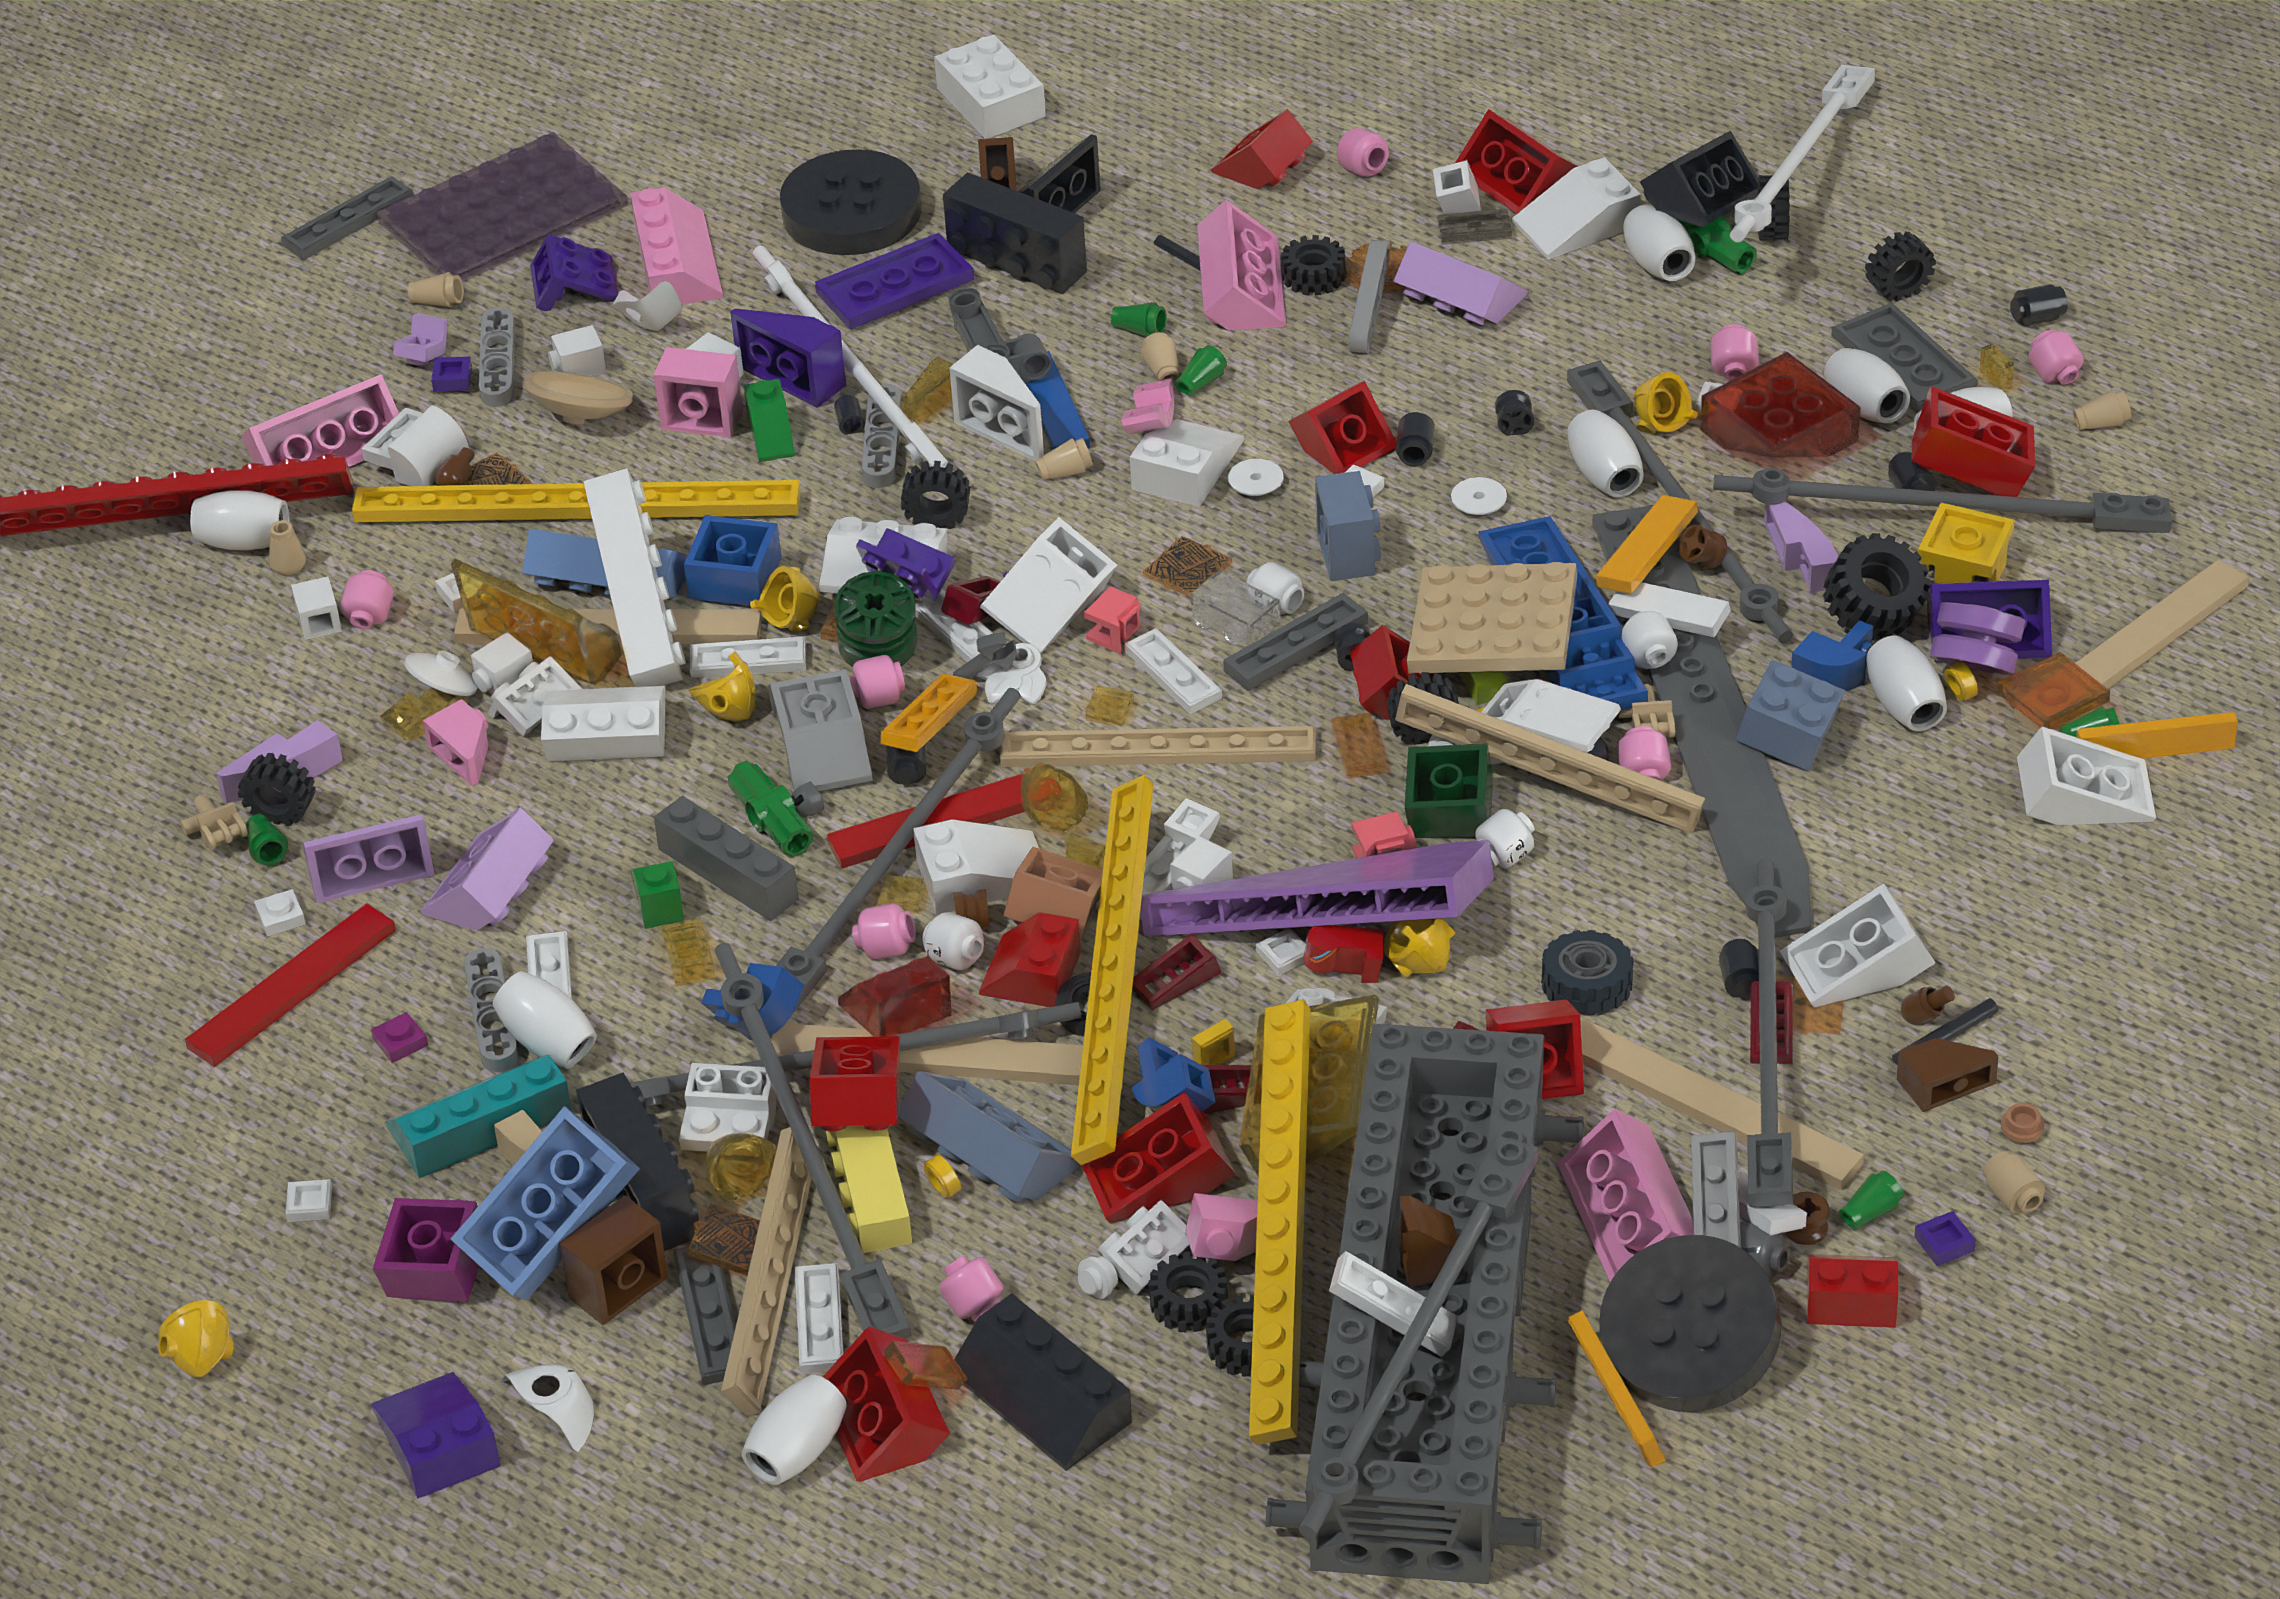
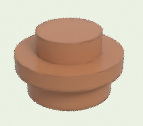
(2022, 1123)

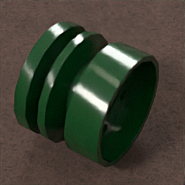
(875, 618)

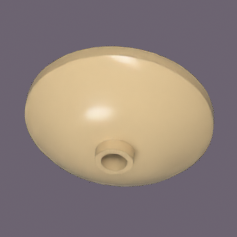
(577, 395)

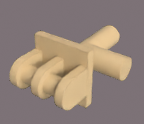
(1651, 714)
(215, 824)

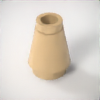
(437, 290)
(1161, 356)
(2103, 412)
(1065, 460)
(285, 552)

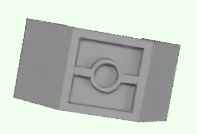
(821, 730)

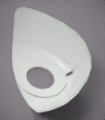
(656, 308)
(568, 1406)

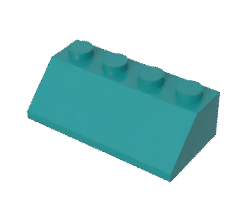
(465, 1120)

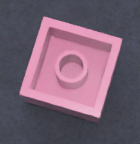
(698, 392)

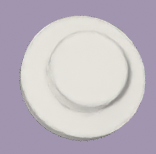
(1097, 1277)

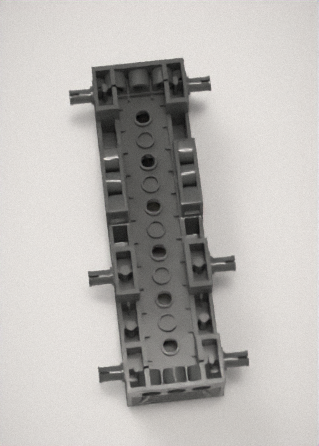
(1431, 1462)

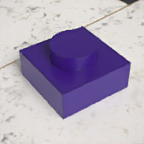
(451, 374)
(1944, 1238)

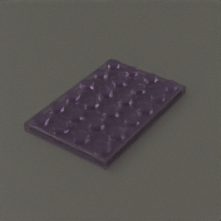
(502, 208)

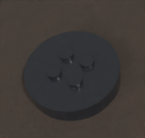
(850, 202)
(1690, 1323)

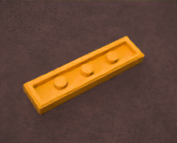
(1646, 544)
(929, 712)
(2167, 736)
(1616, 1389)

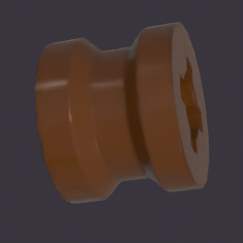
(1702, 546)
(973, 907)
(1816, 1219)

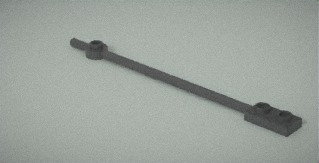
(1603, 393)
(2106, 510)
(982, 733)
(1016, 1024)
(1769, 1152)
(1489, 1194)
(865, 1283)

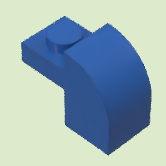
(1834, 661)
(780, 999)
(1170, 1075)

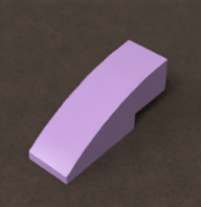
(1800, 544)
(313, 747)

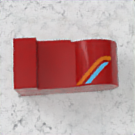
(1345, 951)

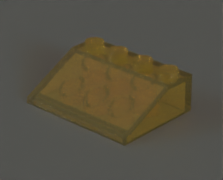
(500, 606)
(1335, 1079)

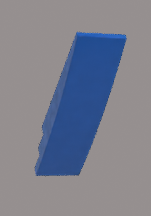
(1596, 654)

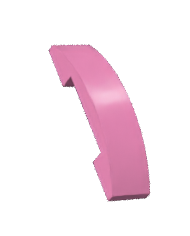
(1153, 407)

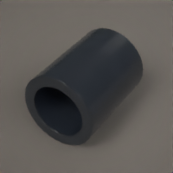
(849, 415)

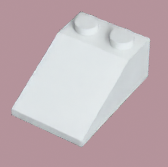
(1579, 209)
(996, 402)
(1182, 461)
(2082, 782)
(969, 859)
(1858, 951)

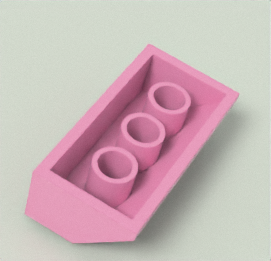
(675, 245)
(1240, 271)
(330, 425)
(1624, 1190)

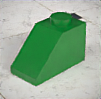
(768, 420)
(658, 894)

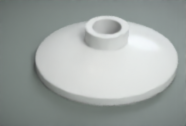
(441, 672)

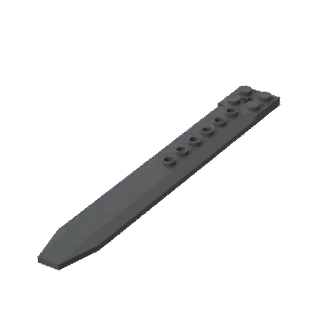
(1735, 779)

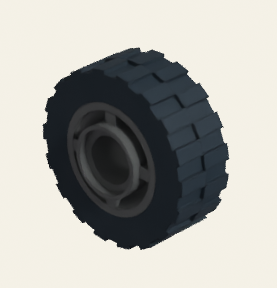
(1588, 971)

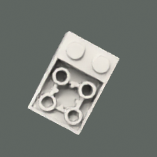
(1049, 585)
(1553, 712)

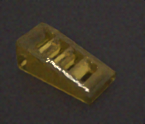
(929, 391)
(688, 952)

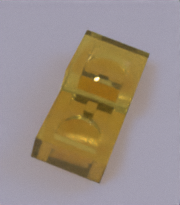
(409, 712)

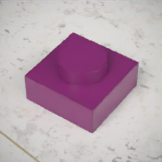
(399, 1037)

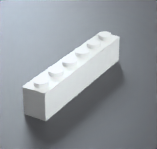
(633, 579)

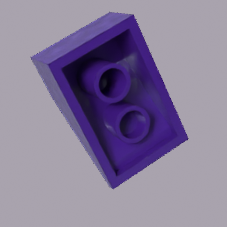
(793, 349)
(438, 1434)

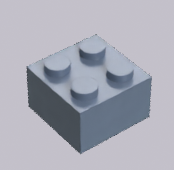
(1347, 525)
(1790, 715)

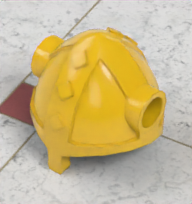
(1663, 404)
(788, 599)
(729, 696)
(1419, 945)
(196, 1337)

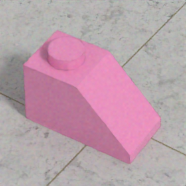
(459, 739)
(1222, 1227)

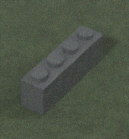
(726, 858)

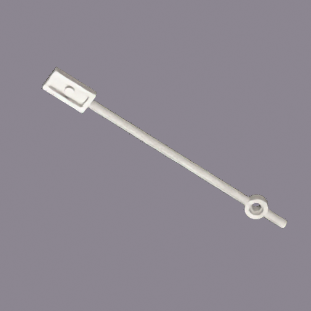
(1841, 92)
(919, 445)

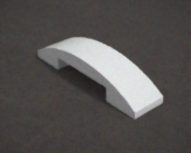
(1181, 830)

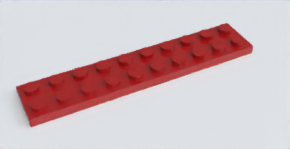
(169, 496)

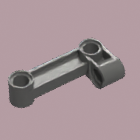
(977, 328)

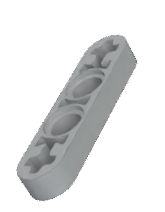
(1369, 296)
(496, 357)
(878, 436)
(484, 1011)

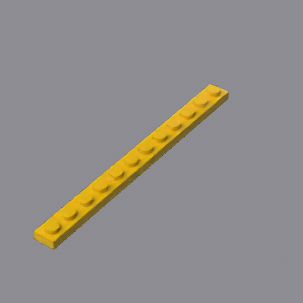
(571, 501)
(1112, 972)
(1280, 1224)

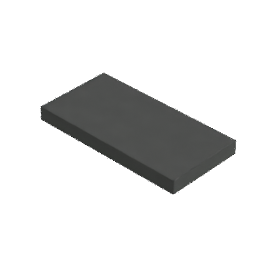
(1907, 350)

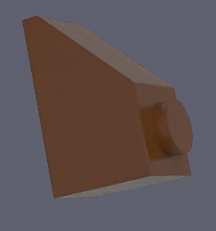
(998, 161)
(1944, 1071)
(1424, 1240)

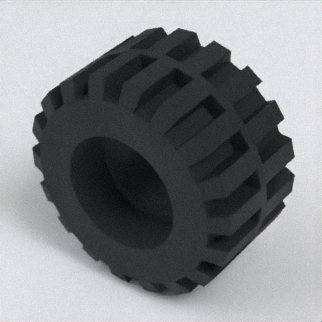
(1891, 566)

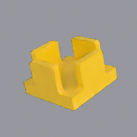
(1966, 544)

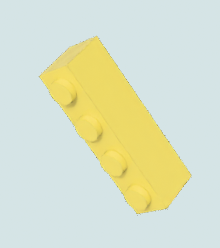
(870, 1187)

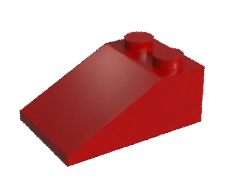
(855, 1082)
(1158, 1160)

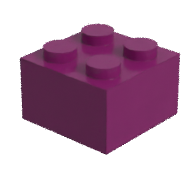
(418, 1254)

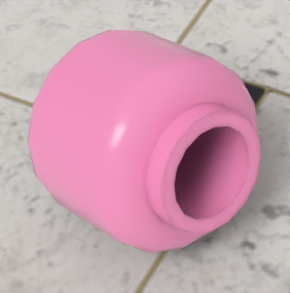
(1362, 152)
(1734, 351)
(2056, 357)
(367, 599)
(877, 681)
(1645, 752)
(884, 931)
(971, 1287)

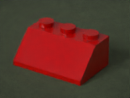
(1512, 162)
(1973, 444)
(884, 1420)

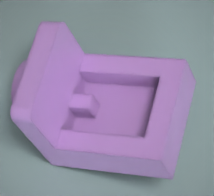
(425, 342)

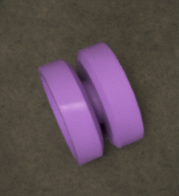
(1978, 632)

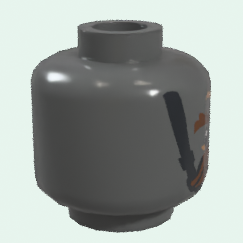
(1764, 1248)

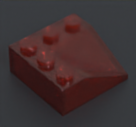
(1780, 412)

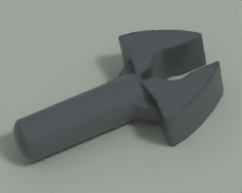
(991, 652)

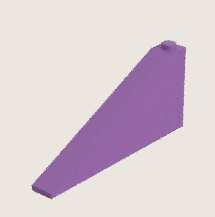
(1374, 888)

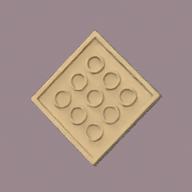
(1493, 618)

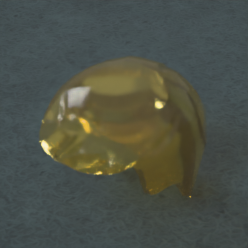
(1052, 798)
(739, 1164)

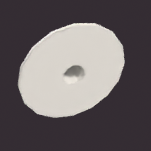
(1255, 477)
(1478, 496)

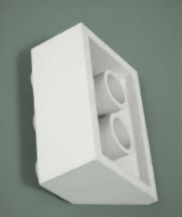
(843, 559)
(603, 723)

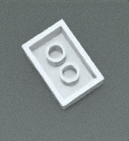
(990, 86)

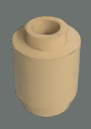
(2014, 1182)

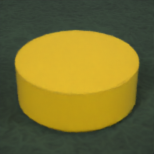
(1961, 681)
(942, 1176)

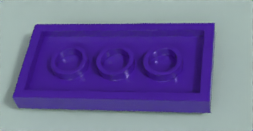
(894, 280)

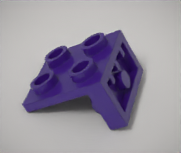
(568, 264)
(910, 560)

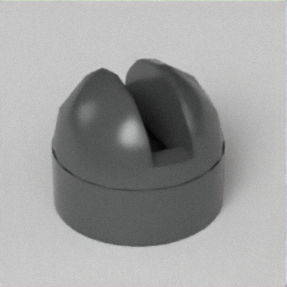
(808, 799)

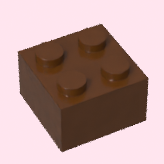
(613, 1260)

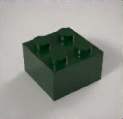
(1448, 790)

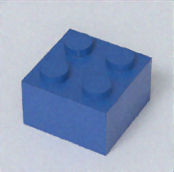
(731, 559)

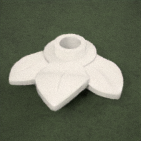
(1021, 675)

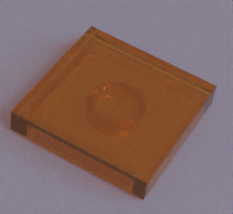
(2053, 691)

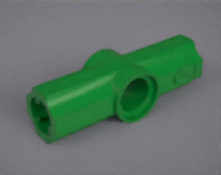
(1716, 241)
(770, 808)

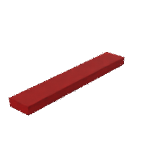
(976, 805)
(290, 985)

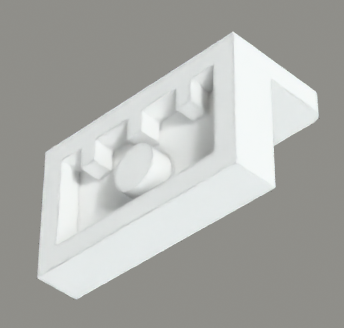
(523, 699)
(1149, 1240)

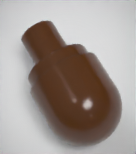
(455, 468)
(1925, 1004)

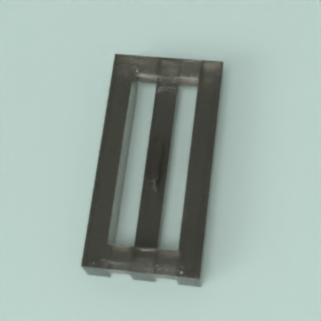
(1476, 228)

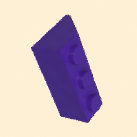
(2019, 598)

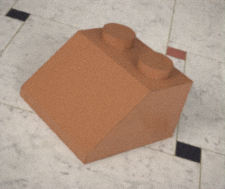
(1055, 887)

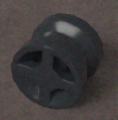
(1514, 413)
(1346, 640)

